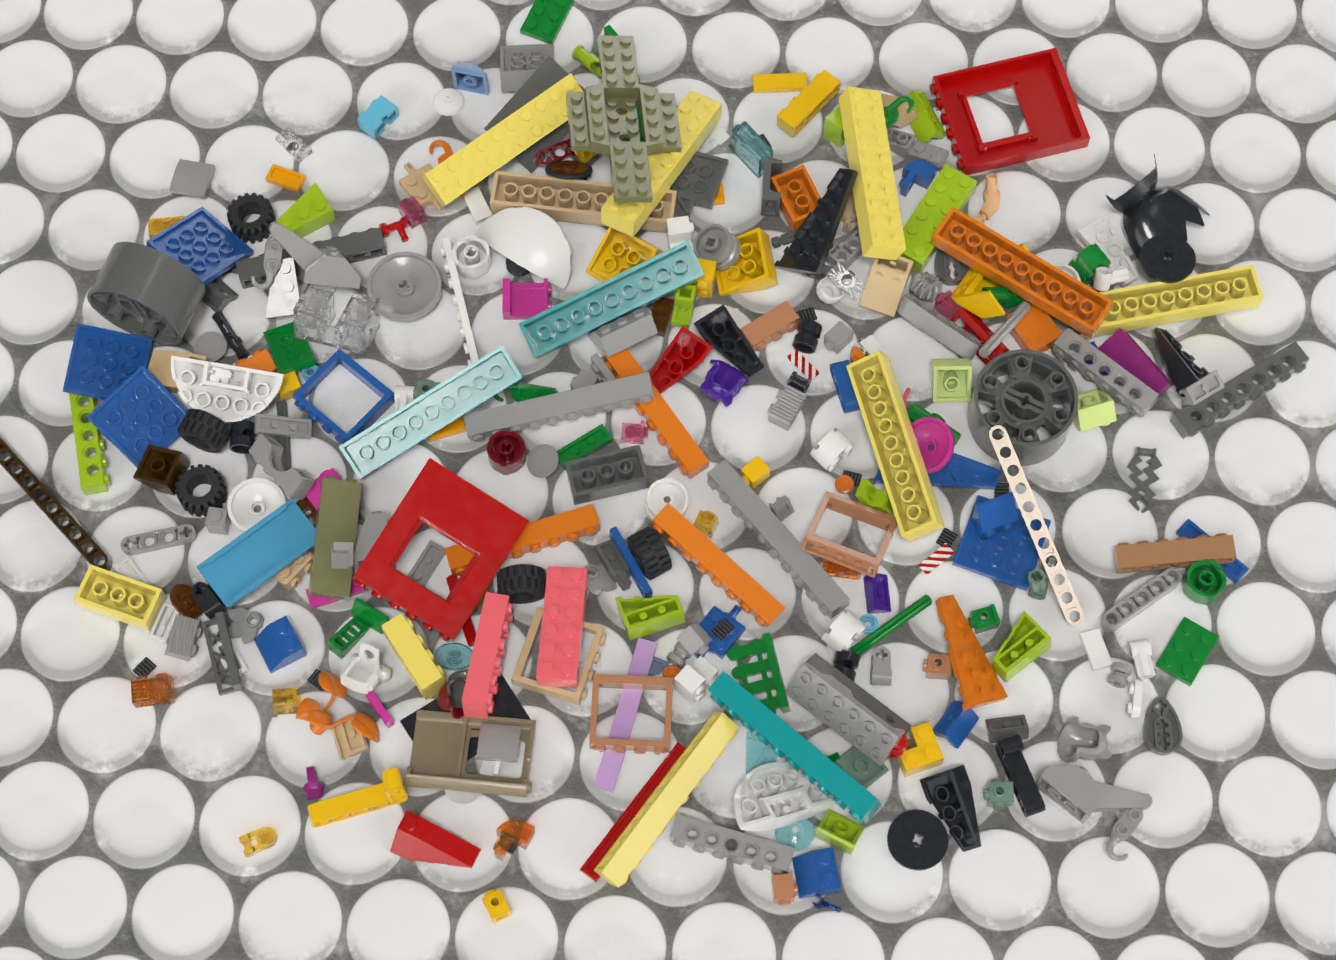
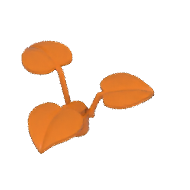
(321, 720)

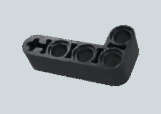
(1016, 769)

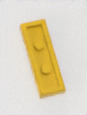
(779, 82)

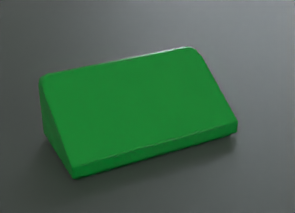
(369, 615)

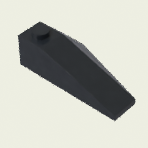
(726, 337)
(1178, 362)
(954, 801)

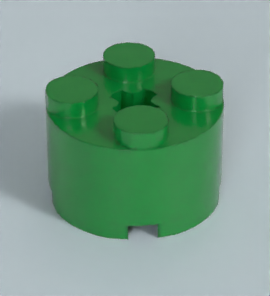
(1088, 261)
(1203, 592)

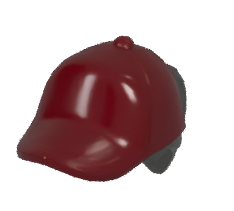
(451, 694)

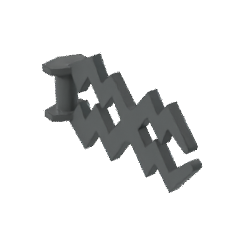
(1143, 485)

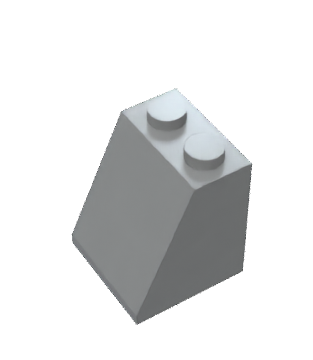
(371, 529)

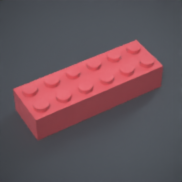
(562, 627)
(487, 656)

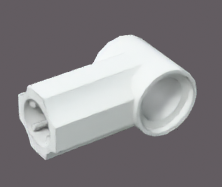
(1106, 277)
(403, 396)
(1141, 654)

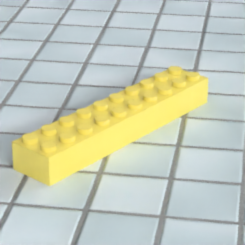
(696, 120)
(501, 142)
(875, 183)
(1181, 301)
(895, 446)

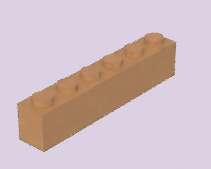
(1173, 553)

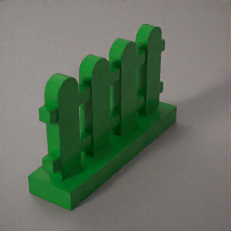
(761, 666)

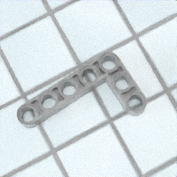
(844, 251)

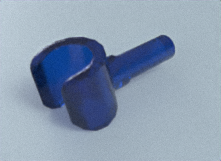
(825, 904)

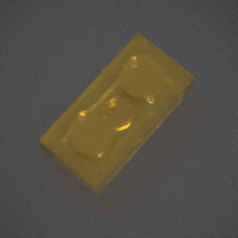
(159, 224)

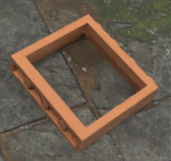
(843, 555)
(631, 682)

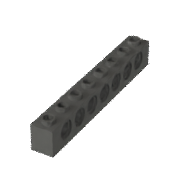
(1291, 354)

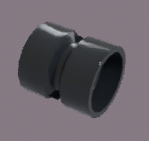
(807, 336)
(242, 436)
(846, 663)

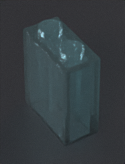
(750, 148)

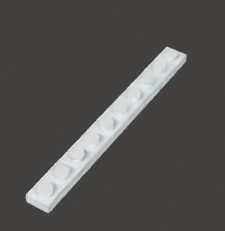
(458, 299)

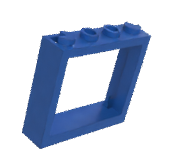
(364, 376)

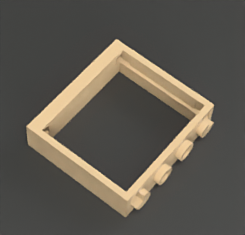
(587, 675)

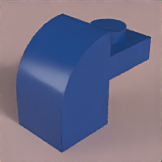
(917, 172)

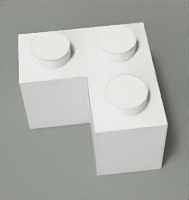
(679, 231)
(695, 679)

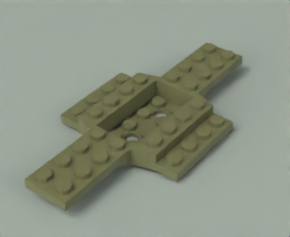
(598, 126)

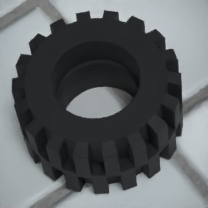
(250, 205)
(204, 430)
(194, 478)
(649, 553)
(522, 583)

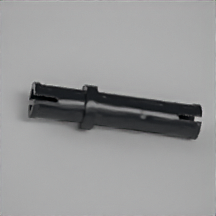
(220, 320)

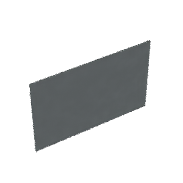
(543, 78)

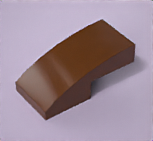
(661, 314)

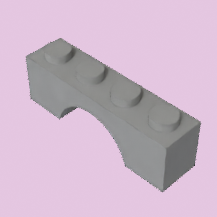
(268, 454)

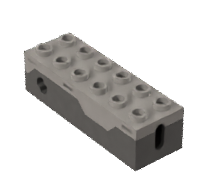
(849, 710)

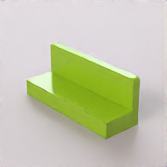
(927, 124)

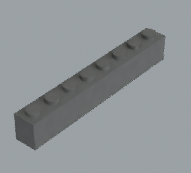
(354, 247)

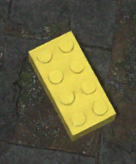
(120, 597)
(414, 656)

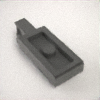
(614, 563)

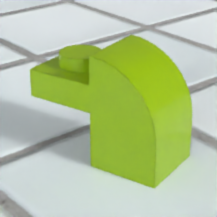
(684, 306)
(873, 498)

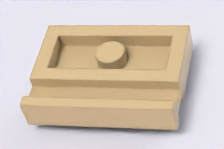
(348, 740)

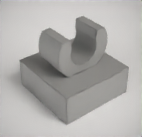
(782, 507)

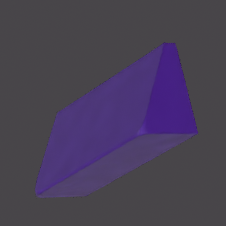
(877, 594)

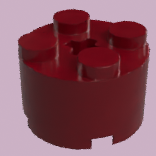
(514, 446)

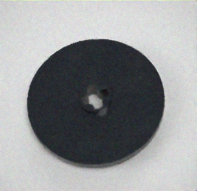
(1166, 270)
(910, 854)

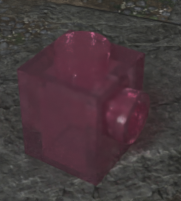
(412, 212)

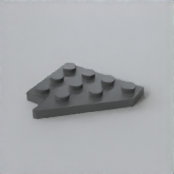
(700, 181)

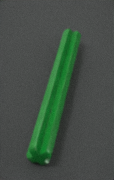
(891, 625)

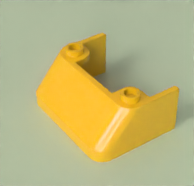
(970, 295)

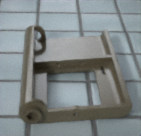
(442, 754)

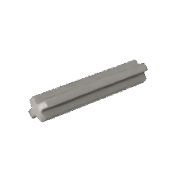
(1004, 329)

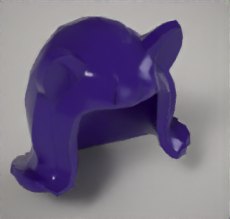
(723, 382)

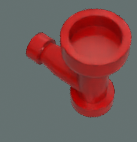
(399, 225)

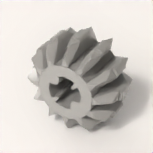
(926, 286)

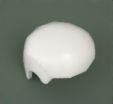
(828, 291)

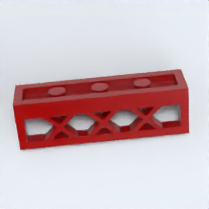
(982, 331)

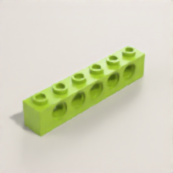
(89, 483)

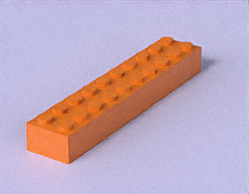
(1022, 272)

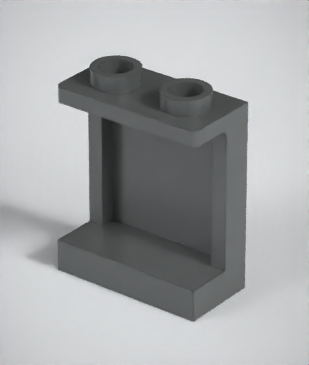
(770, 200)

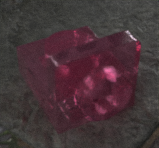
(945, 305)
(634, 433)

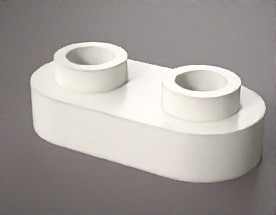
(1135, 690)

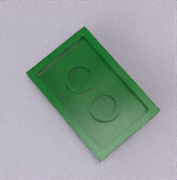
(546, 19)
(288, 352)
(1187, 651)

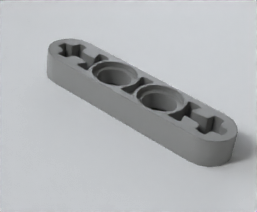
(158, 536)

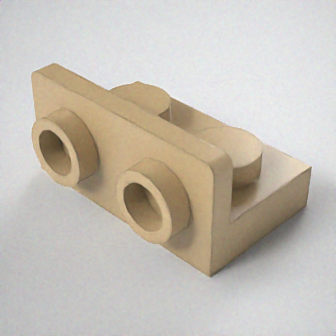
(293, 574)

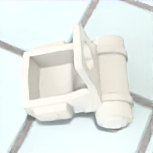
(363, 673)

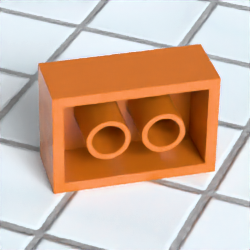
(797, 195)

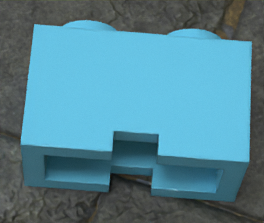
(377, 116)

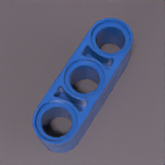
(844, 386)

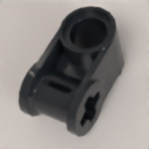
(207, 599)

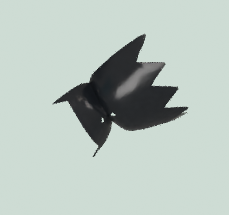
(1162, 216)

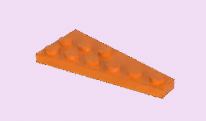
(968, 660)

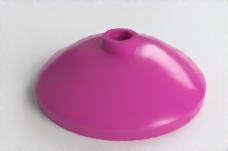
(936, 433)

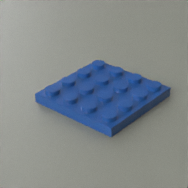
(201, 245)
(103, 360)
(139, 415)
(1003, 557)

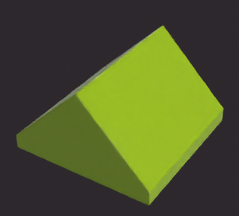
(839, 831)

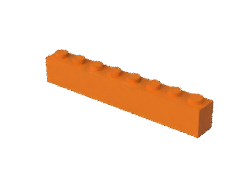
(662, 420)
(538, 535)
(717, 566)

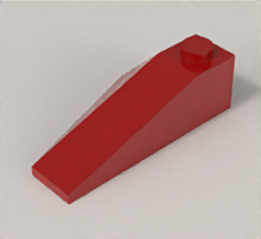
(679, 359)
(426, 842)

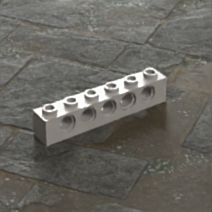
(1086, 351)
(684, 824)

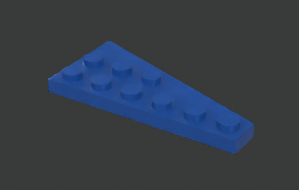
(961, 473)

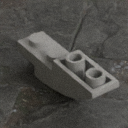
(911, 149)

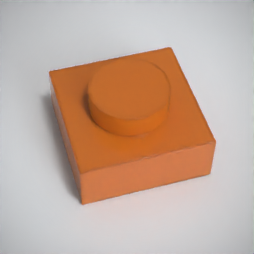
(856, 354)

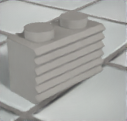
(787, 407)
(182, 637)

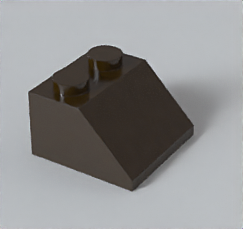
(161, 468)

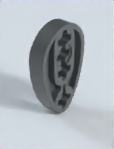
(942, 270)
(1151, 731)

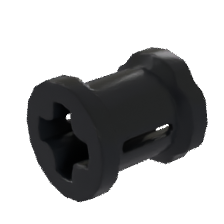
(799, 382)

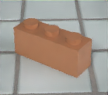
(771, 326)

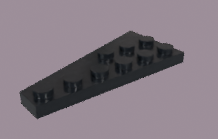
(819, 228)

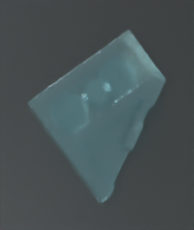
(757, 752)

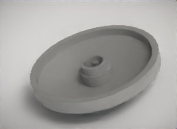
(406, 285)

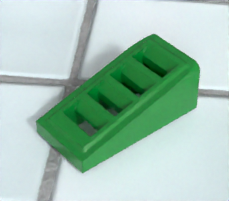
(339, 646)

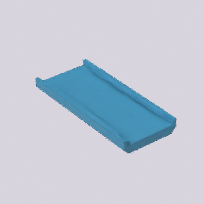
(258, 553)

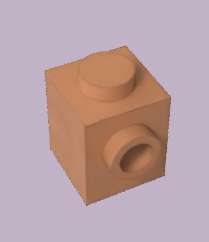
(937, 666)
(784, 889)

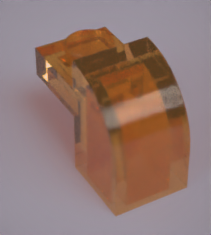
(513, 832)

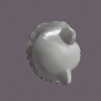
(1083, 741)

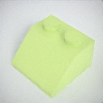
(951, 380)
(1094, 410)

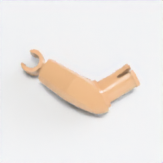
(991, 199)

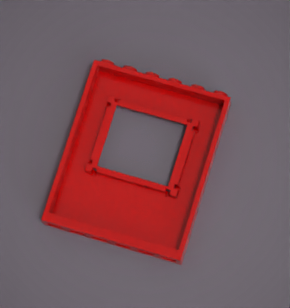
(1044, 100)
(459, 514)

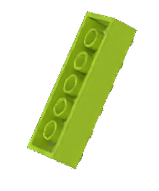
(947, 191)

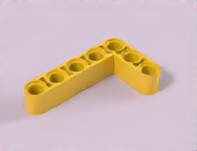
(361, 801)

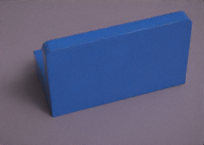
(956, 724)

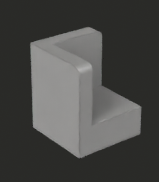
(342, 555)

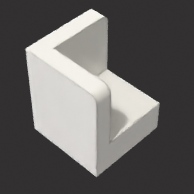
(491, 768)

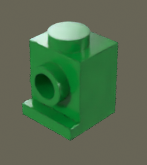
(980, 625)

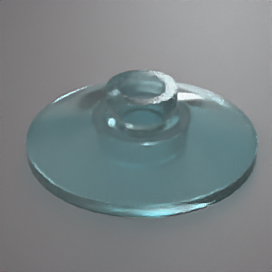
(453, 656)
(799, 840)

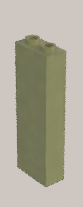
(334, 523)

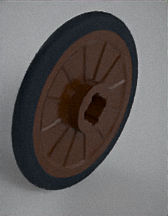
(568, 169)

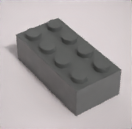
(607, 474)

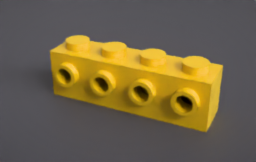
(808, 103)

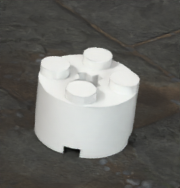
(471, 256)
(831, 449)
(844, 631)

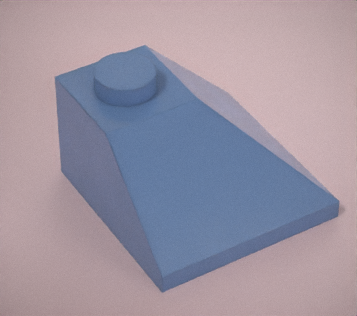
(470, 78)

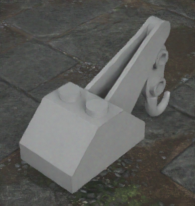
(317, 265)
(1081, 796)

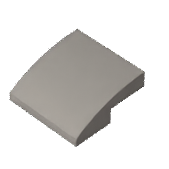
(192, 178)
(498, 743)

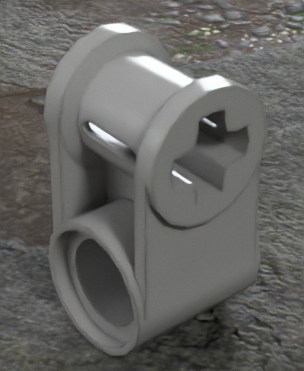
(881, 670)

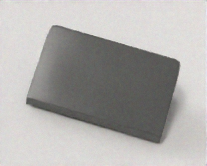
(1005, 726)

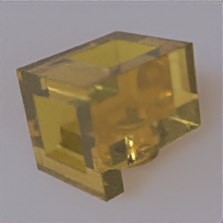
(708, 521)
(285, 701)

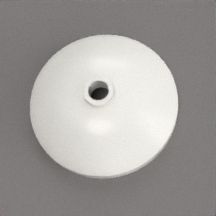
(250, 495)

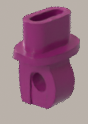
(313, 787)

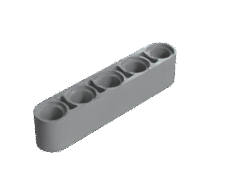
(938, 326)
(1146, 592)

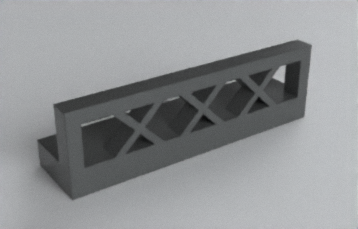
(215, 298)
(227, 649)

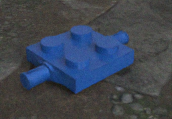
(714, 617)

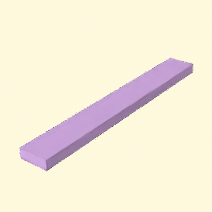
(625, 715)

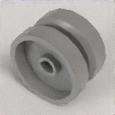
(717, 245)

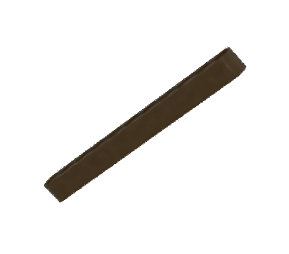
(47, 504)

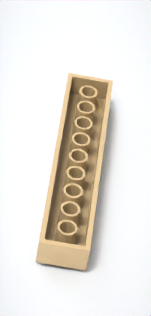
(568, 199)

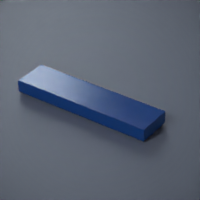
(635, 571)
(1233, 571)

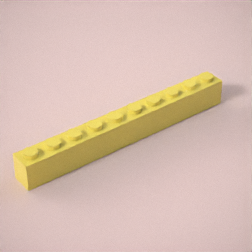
(666, 799)

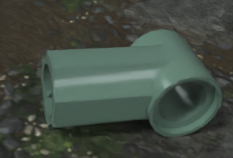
(1038, 584)

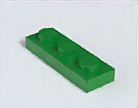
(584, 445)

